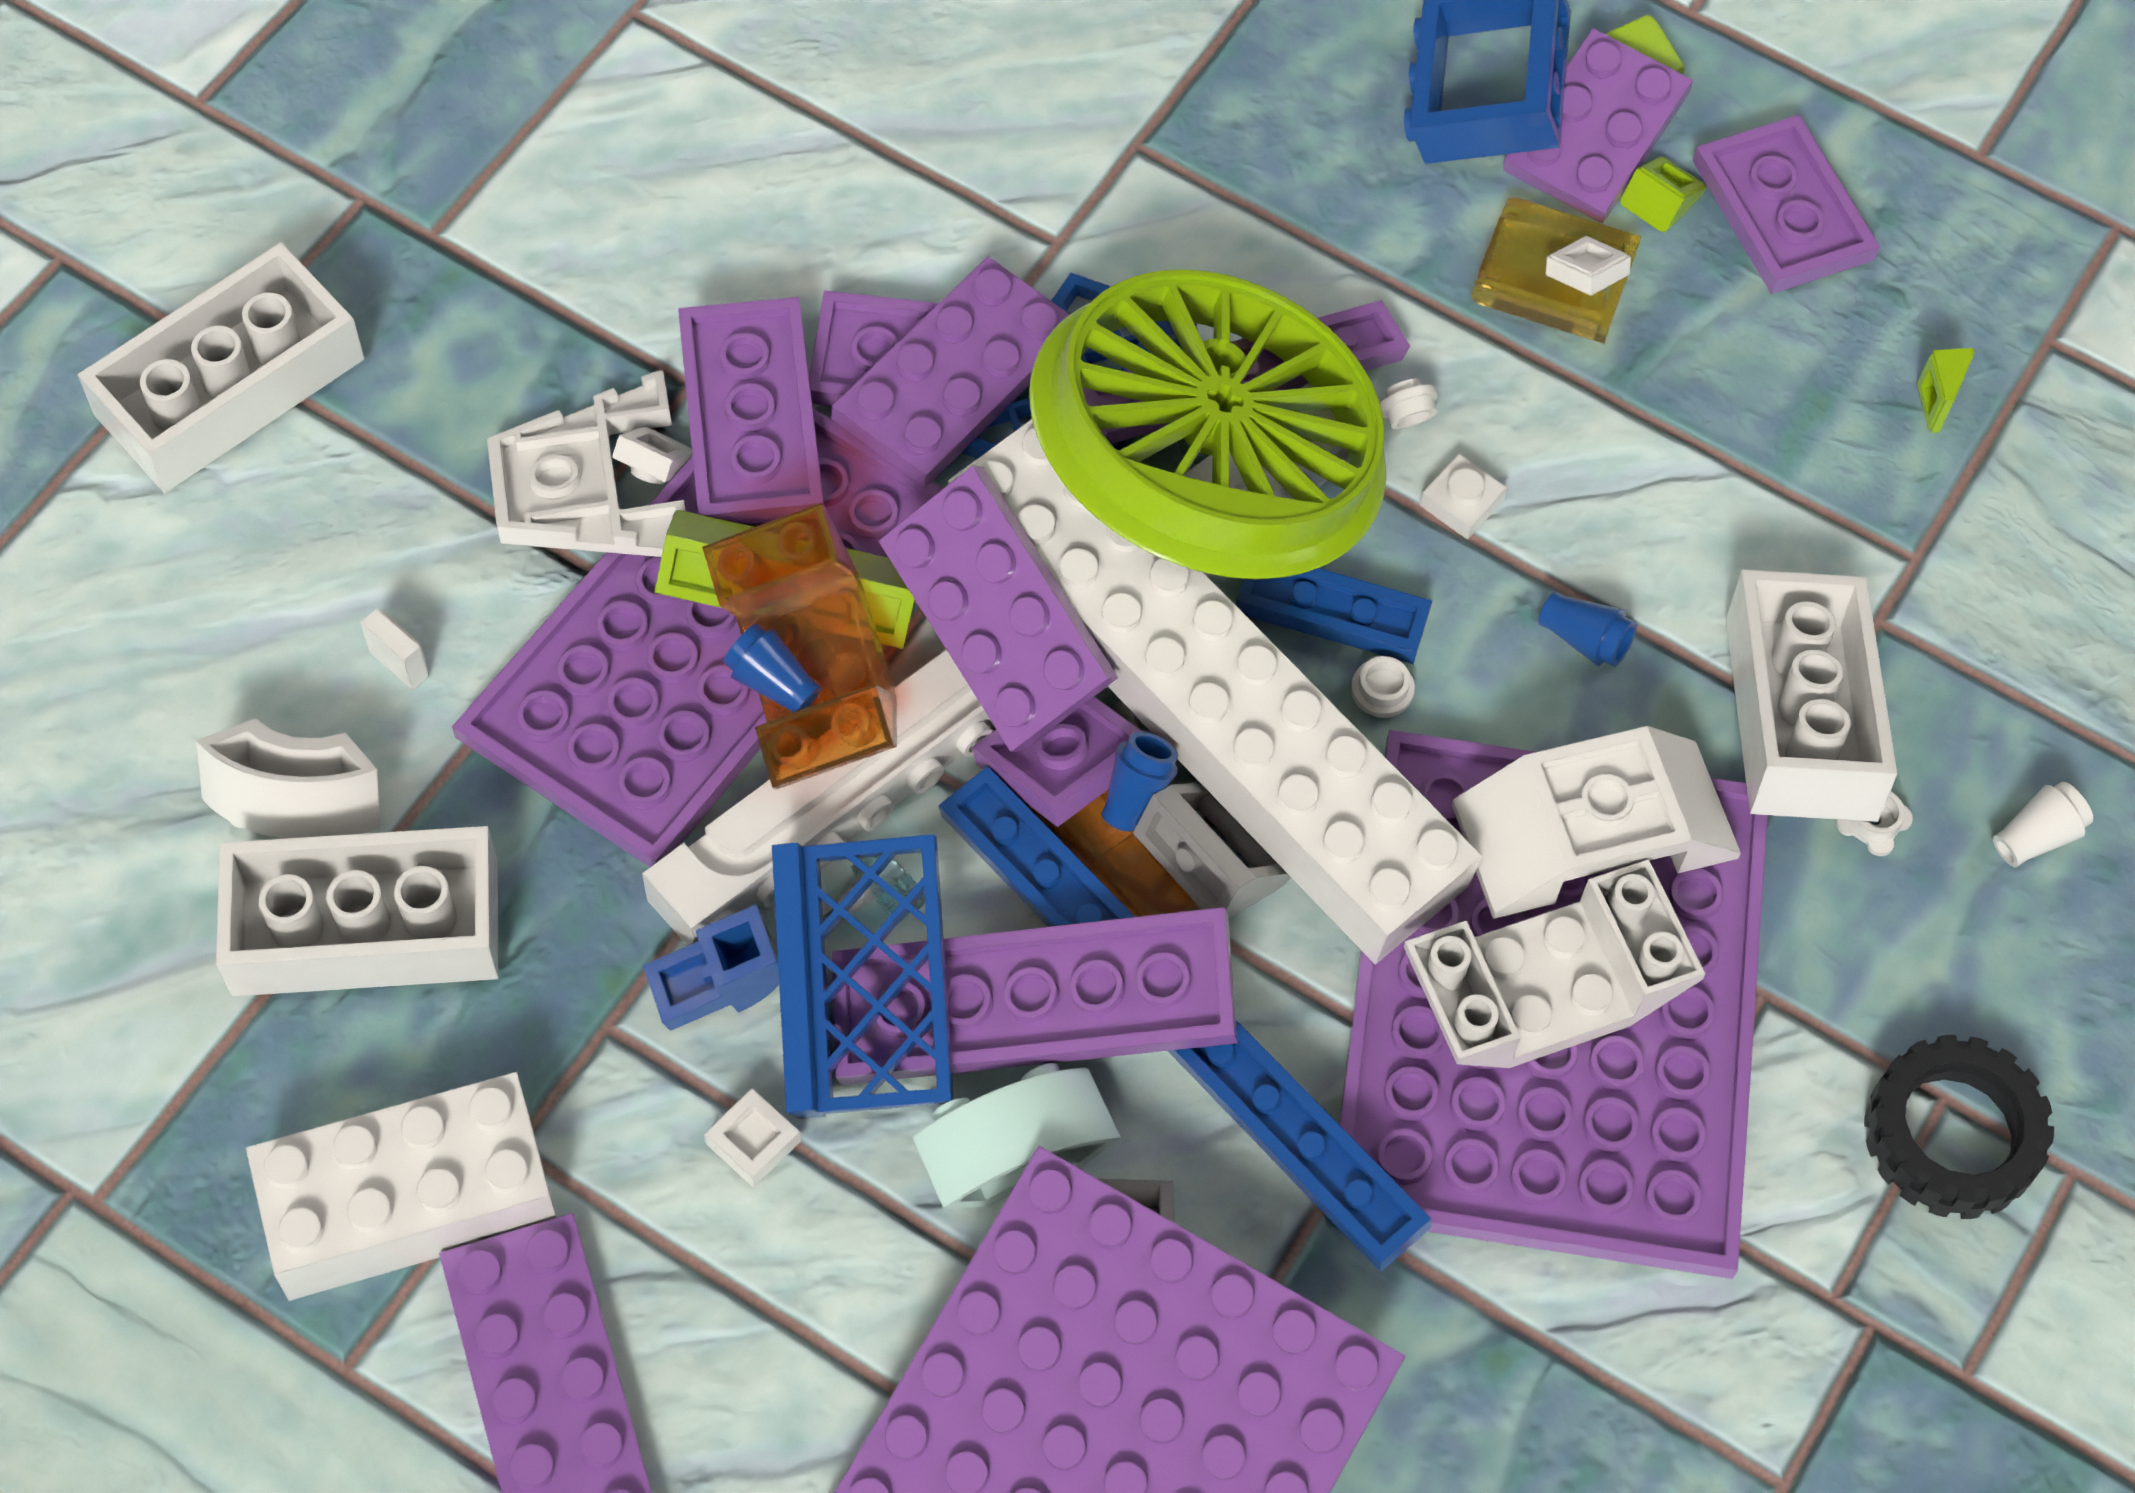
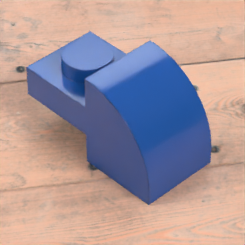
(726, 967)

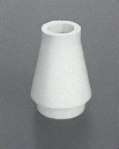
(2045, 823)

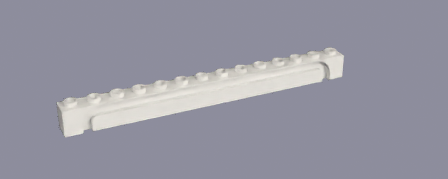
(935, 727)

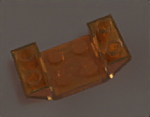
(806, 588)

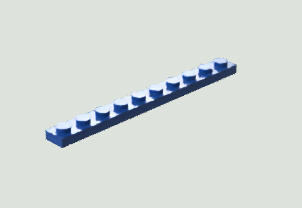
(1237, 1076)

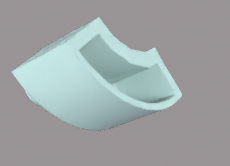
(985, 1143)

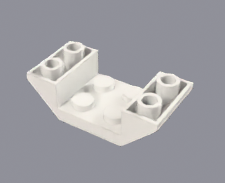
(1591, 813)
(1557, 973)

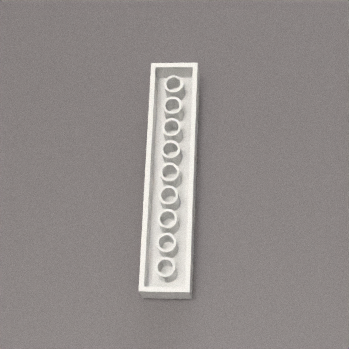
(1244, 718)

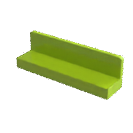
(686, 574)

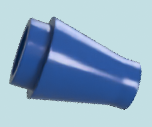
(1591, 628)
(770, 668)
(1139, 770)

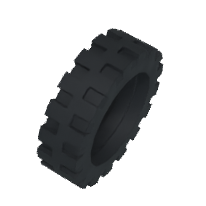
(1990, 1073)

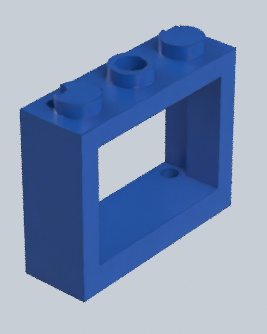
(1495, 127)

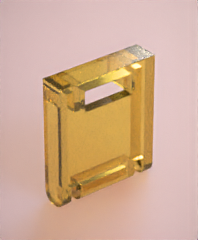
(1515, 270)

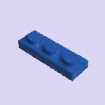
(1340, 611)

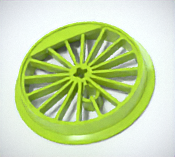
(1208, 406)

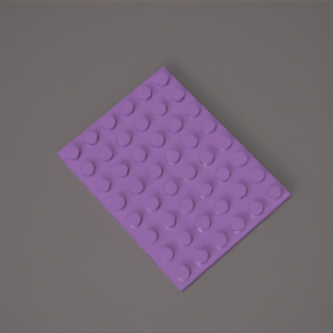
(1596, 1148)

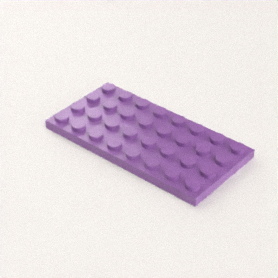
(626, 690)

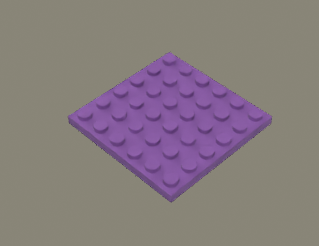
(1120, 1361)

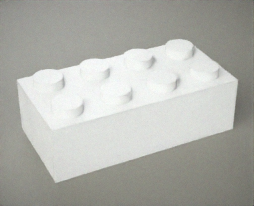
(222, 367)
(1810, 696)
(357, 911)
(399, 1185)

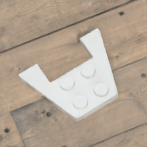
(559, 479)

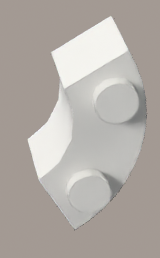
(288, 782)

